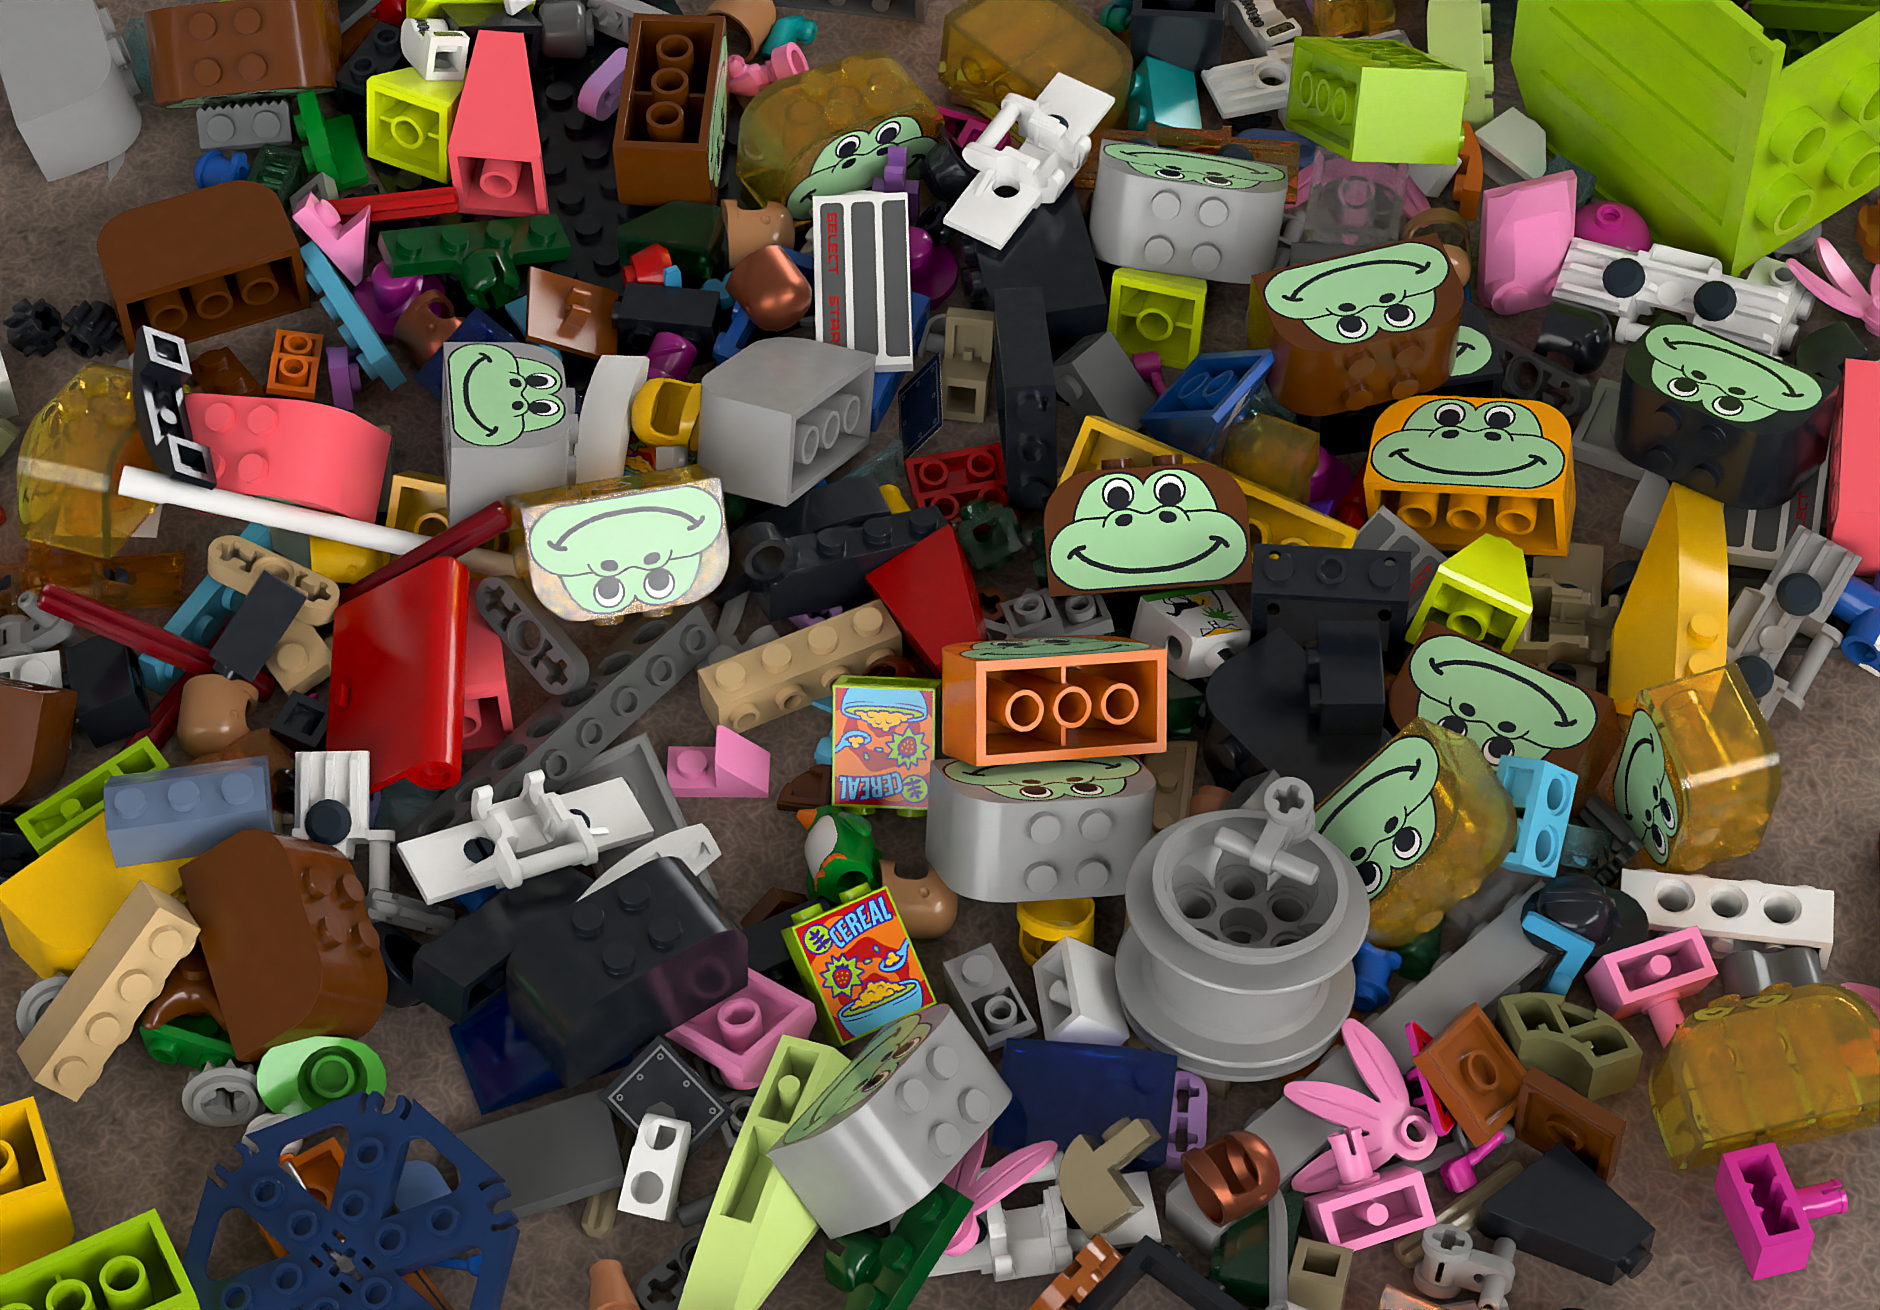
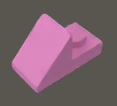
(342, 244)
(728, 770)

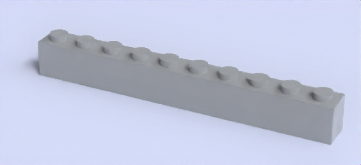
(1490, 965)

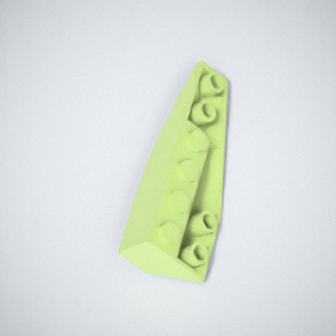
(1458, 38)
(756, 1216)

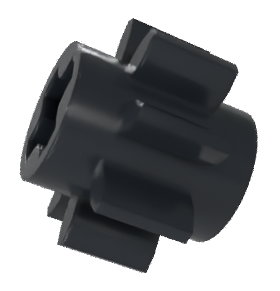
(34, 327)
(92, 329)

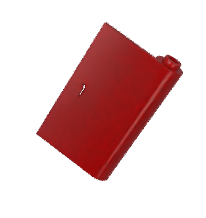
(403, 676)

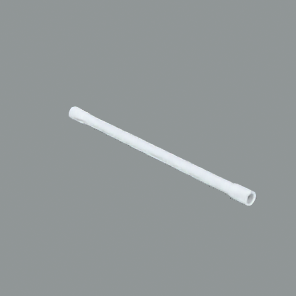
(163, 489)

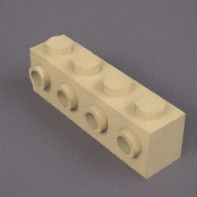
(796, 667)
(109, 991)

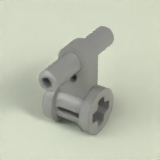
(36, 634)
(1289, 821)
(1464, 1266)

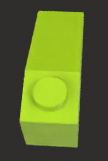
(84, 798)

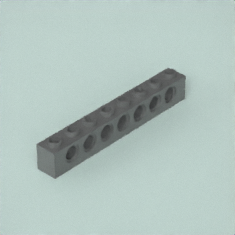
(578, 724)

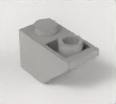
(986, 998)

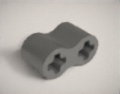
(1752, 971)

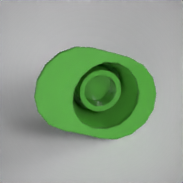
(303, 1077)

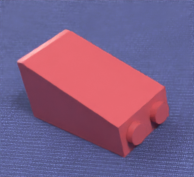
(496, 133)
(487, 695)

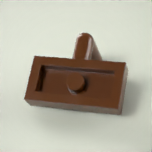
(222, 374)

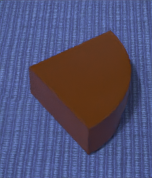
(807, 790)
(771, 904)

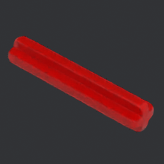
(400, 205)

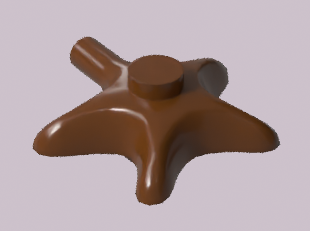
(186, 992)

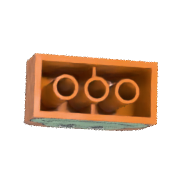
(1053, 699)

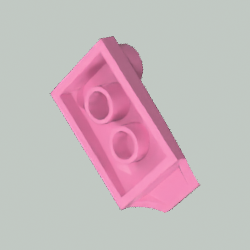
(1525, 241)
(745, 1030)

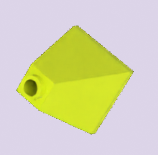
(412, 121)
(1158, 314)
(1479, 594)

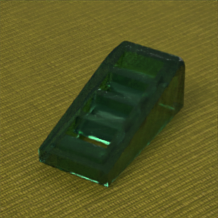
(280, 167)

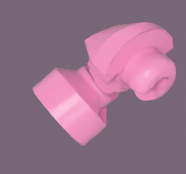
(749, 79)

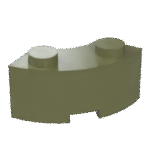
(1569, 1043)

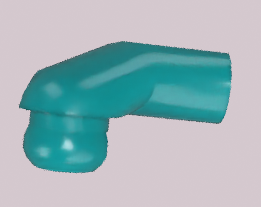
(1116, 15)
(788, 30)

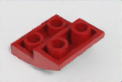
(958, 478)

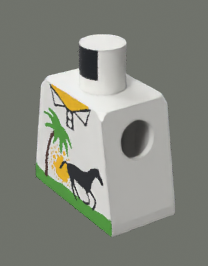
(1195, 626)

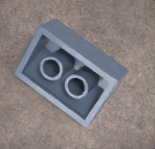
(185, 809)

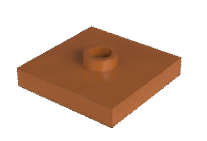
(1473, 1073)

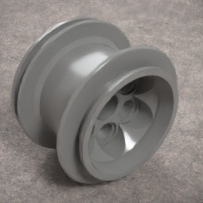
(1238, 963)

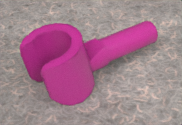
(1149, 368)
(1458, 1173)

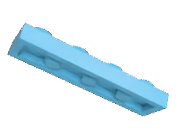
(356, 328)
(200, 616)

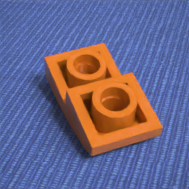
(1468, 176)
(295, 364)

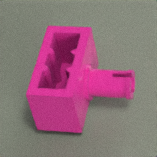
(1769, 1213)

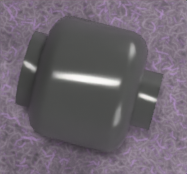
(565, 29)

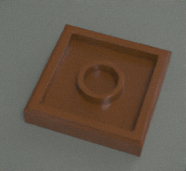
(1555, 1114)

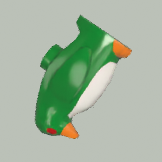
(838, 852)

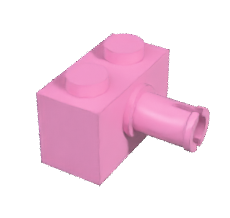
(1653, 979)
(1367, 1203)

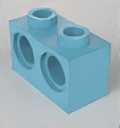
(1542, 807)

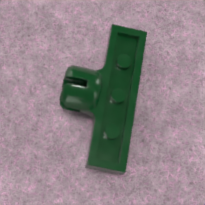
(476, 253)
(892, 1269)

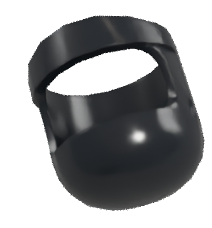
(1577, 332)

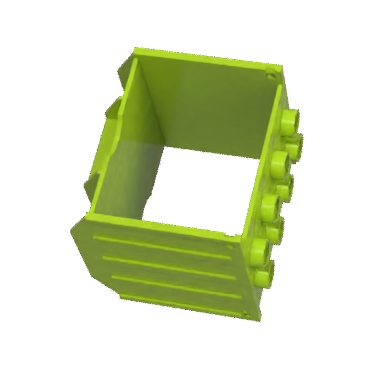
(1698, 122)

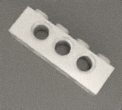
(1751, 905)

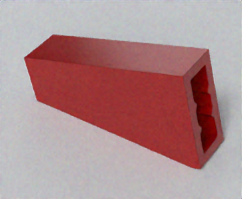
(931, 596)

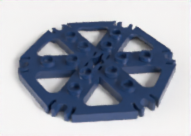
(358, 1212)

